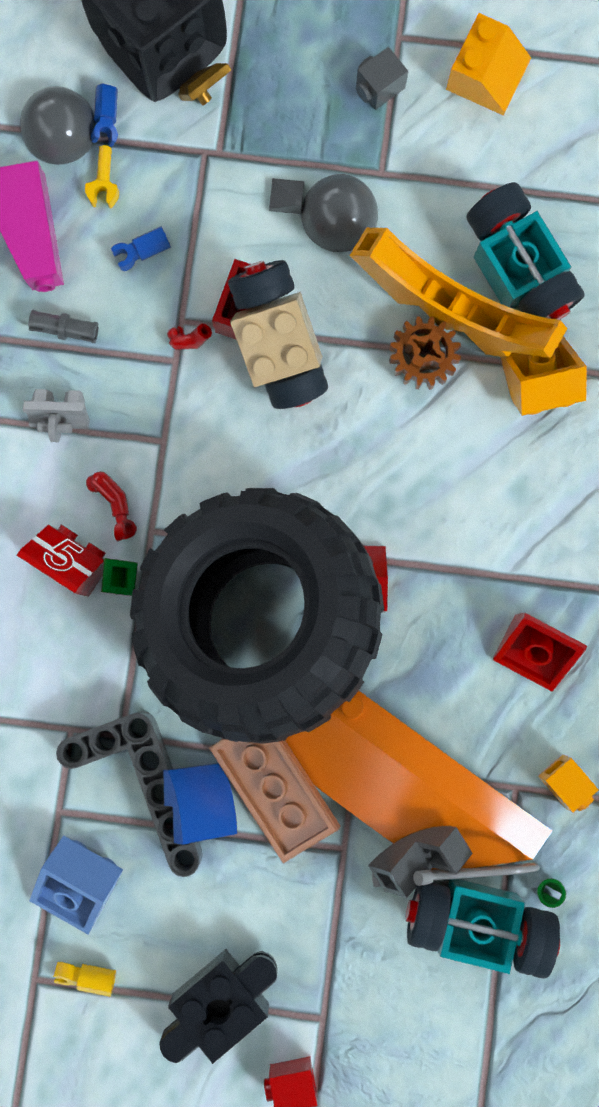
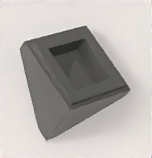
(286, 196)

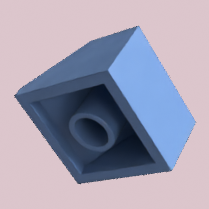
(75, 884)

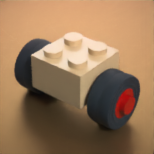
(276, 335)

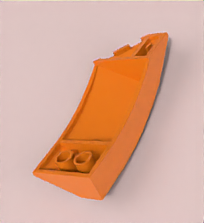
(408, 784)

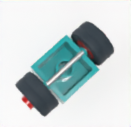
(522, 255)
(483, 928)

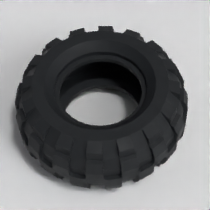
(319, 665)

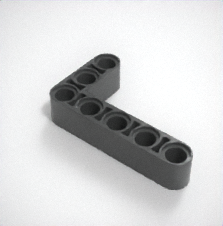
(147, 777)

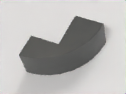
(428, 848)

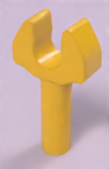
(103, 182)

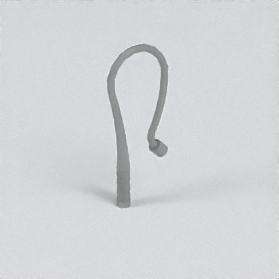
(426, 877)

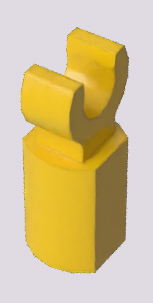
(87, 978)

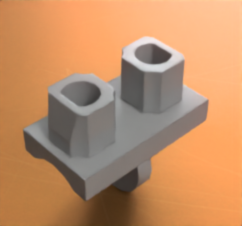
(56, 416)

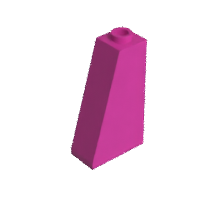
(29, 225)

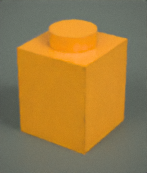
(569, 784)

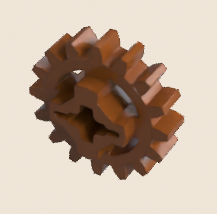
(434, 360)

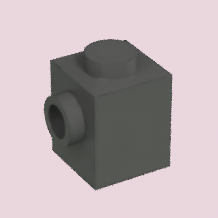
(381, 78)

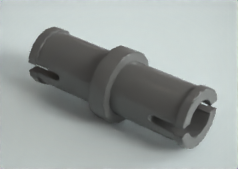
(63, 326)

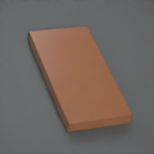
(277, 794)

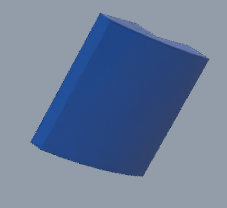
(200, 803)

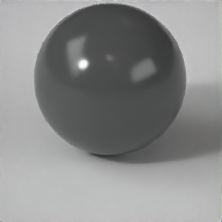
(57, 125)
(338, 212)

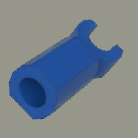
(105, 113)
(141, 247)

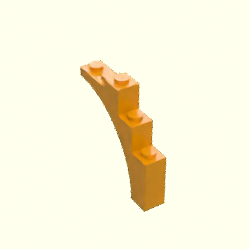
(487, 323)

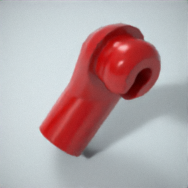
(193, 340)

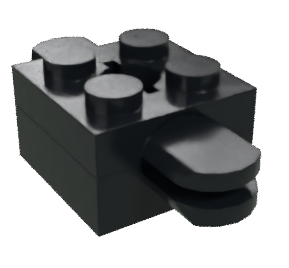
(218, 1006)

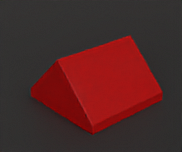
(538, 651)

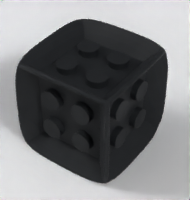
(159, 40)

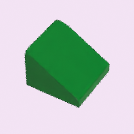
(119, 577)

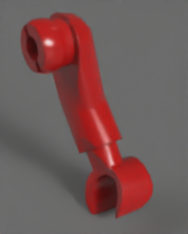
(110, 490)

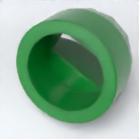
(546, 898)

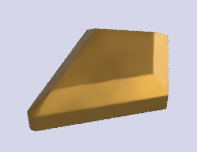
(201, 81)

